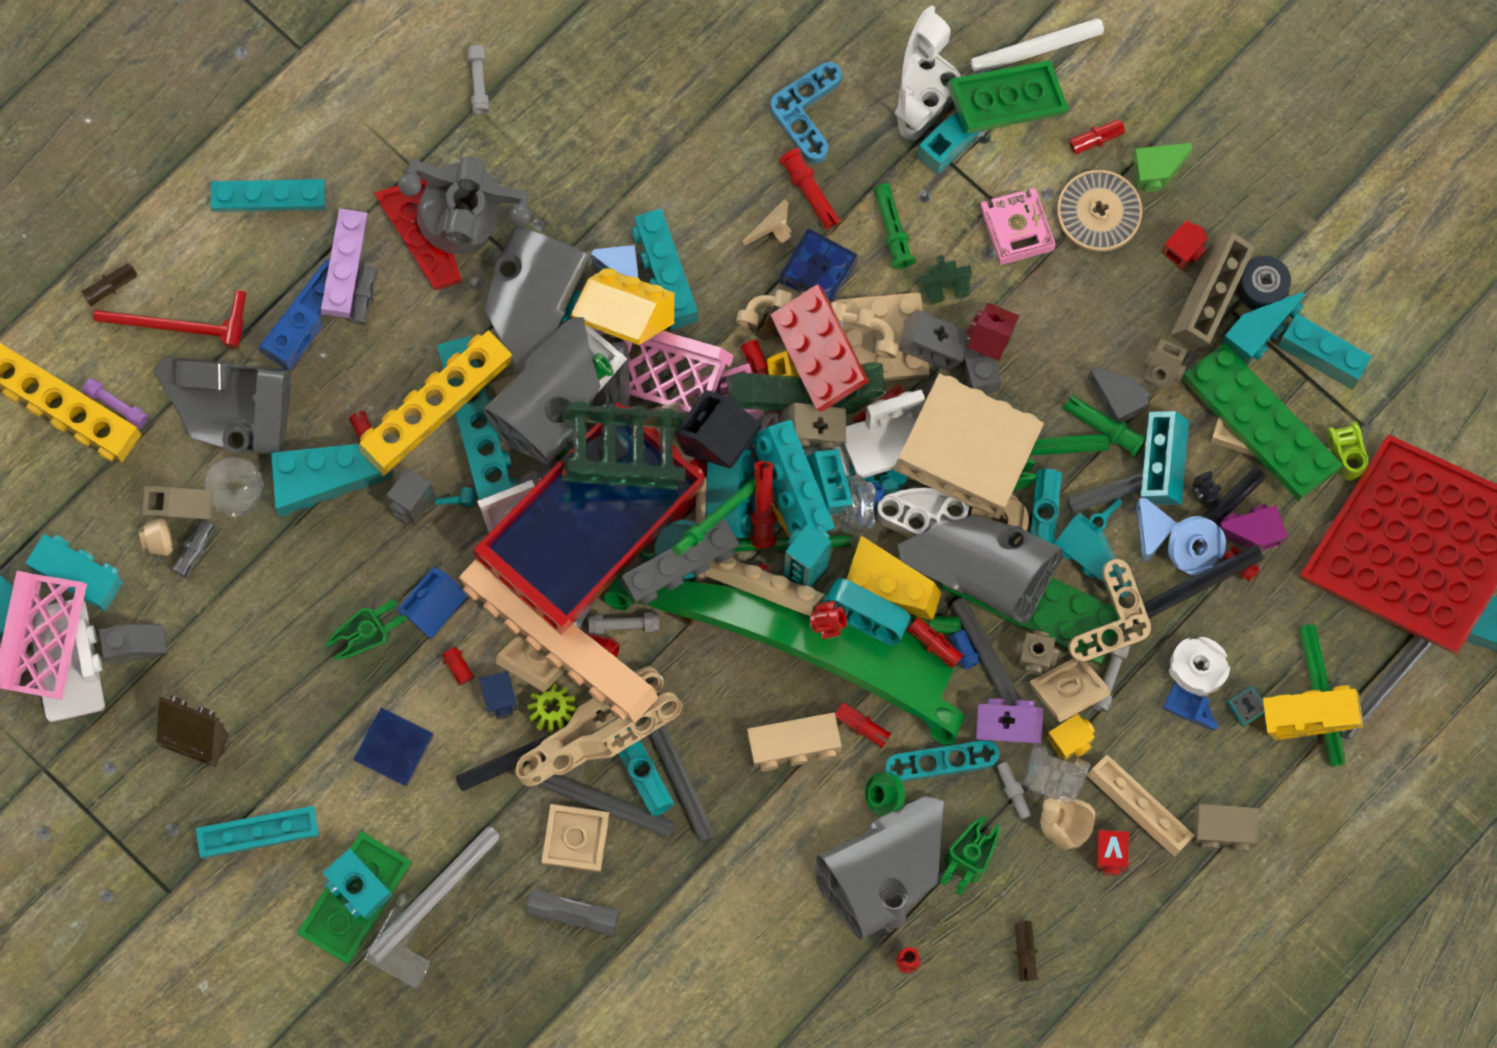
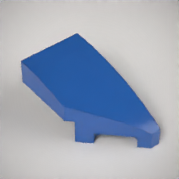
(1189, 707)

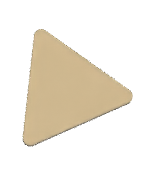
(773, 222)

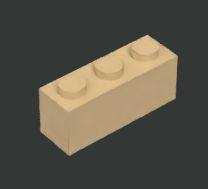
(794, 741)

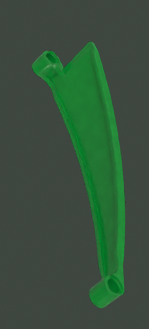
(897, 673)

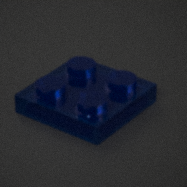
(393, 747)

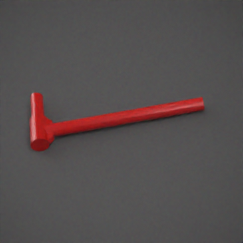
(229, 331)

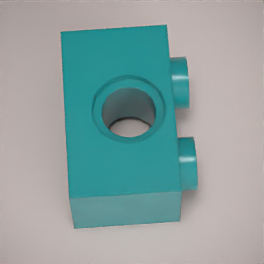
(350, 868)

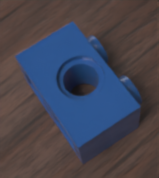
(292, 336)

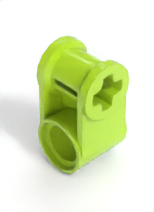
(1348, 445)

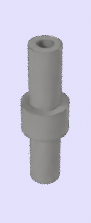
(1014, 791)

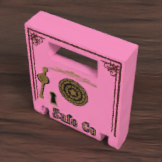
(1014, 219)

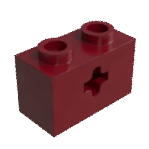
(991, 331)

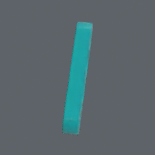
(940, 756)

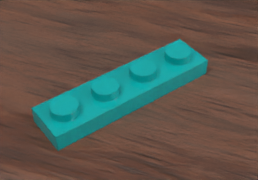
(268, 195)
(257, 832)

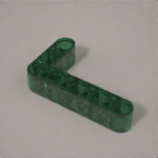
(779, 391)

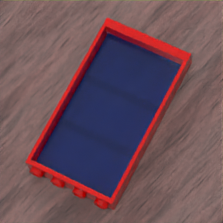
(575, 540)

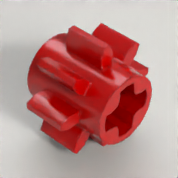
(828, 620)

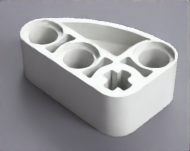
(918, 503)

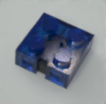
(818, 262)

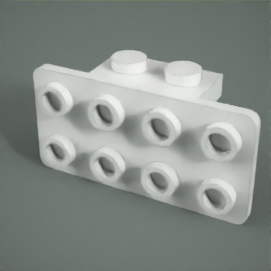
(881, 437)
(83, 686)

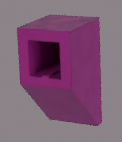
(1259, 527)

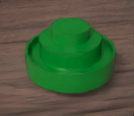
(884, 793)

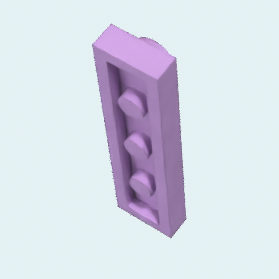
(344, 263)

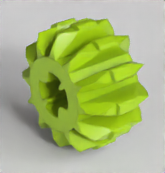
(550, 698)

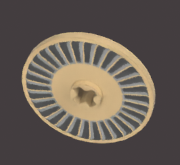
(1090, 229)

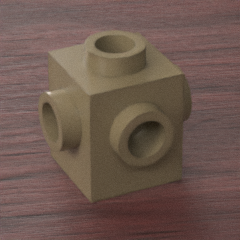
(1165, 364)
(1032, 662)

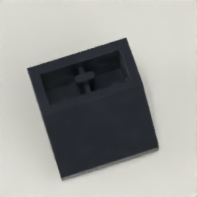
(716, 430)

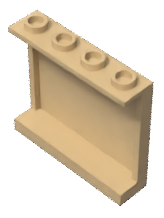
(969, 445)

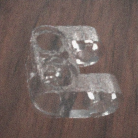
(1054, 776)

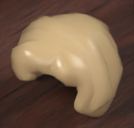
(1067, 823)

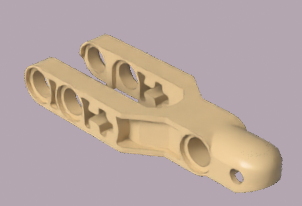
(575, 744)

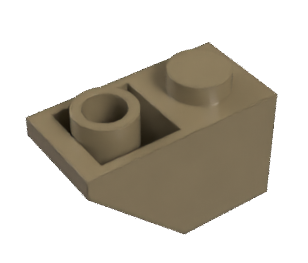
(177, 502)

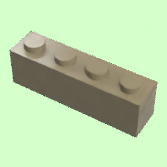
(1213, 290)

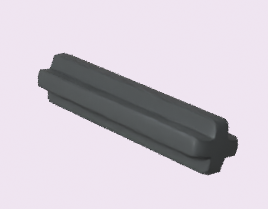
(1105, 493)

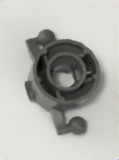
(467, 182)

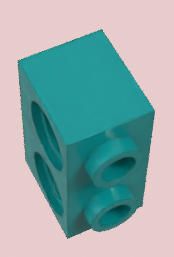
(831, 479)

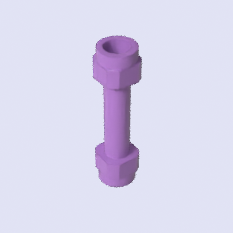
(95, 391)

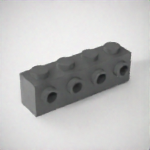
(669, 569)

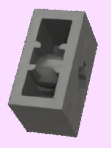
(933, 340)
(410, 497)

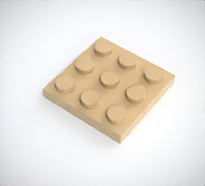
(894, 311)

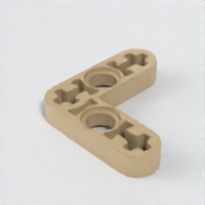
(1124, 615)

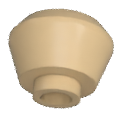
(157, 537)

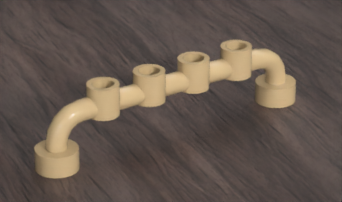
(863, 320)

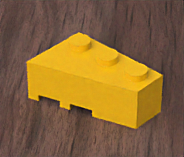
(1313, 713)

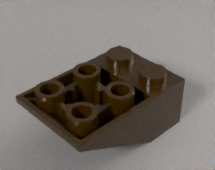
(190, 731)

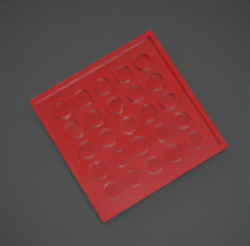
(1414, 545)

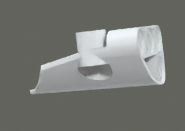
(918, 84)

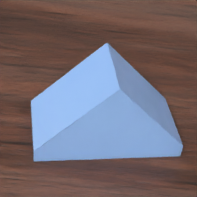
(617, 258)
(1153, 527)

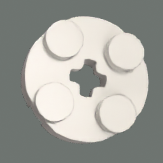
(1190, 678)

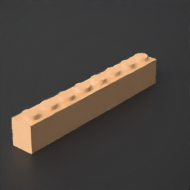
(573, 649)

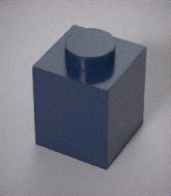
(499, 695)

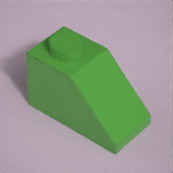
(1158, 165)

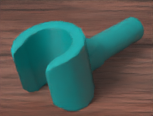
(467, 498)
(1105, 515)

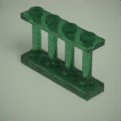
(609, 470)

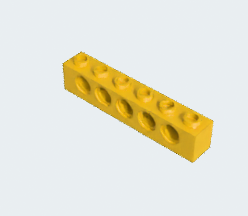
(122, 433)
(387, 455)

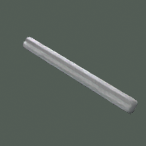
(433, 894)

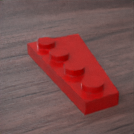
(436, 264)

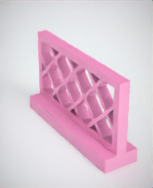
(681, 348)
(20, 632)

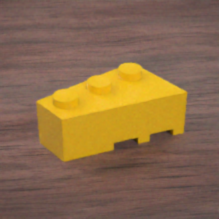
(893, 580)

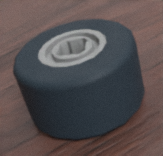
(1259, 293)

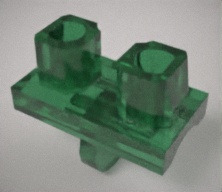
(942, 276)

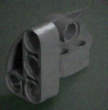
(534, 299)
(229, 399)
(533, 404)
(981, 561)
(885, 869)

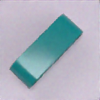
(869, 612)

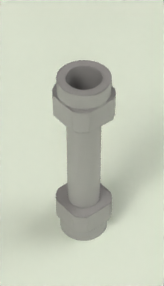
(476, 58)
(598, 624)
(1116, 659)

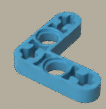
(796, 111)

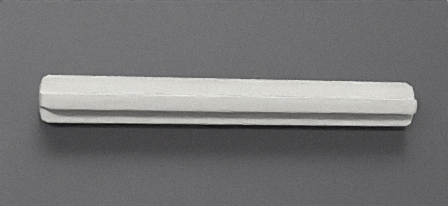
(1037, 46)

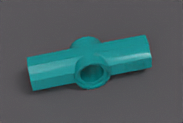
(1046, 497)
(650, 786)

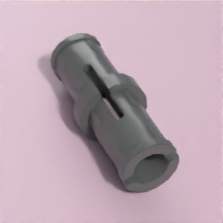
(363, 295)
(193, 548)

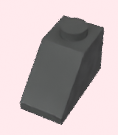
(980, 371)
(1119, 394)
(132, 642)

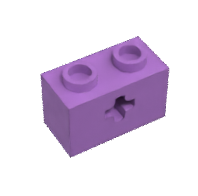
(992, 723)

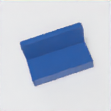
(432, 602)

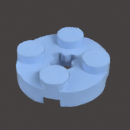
(1183, 537)

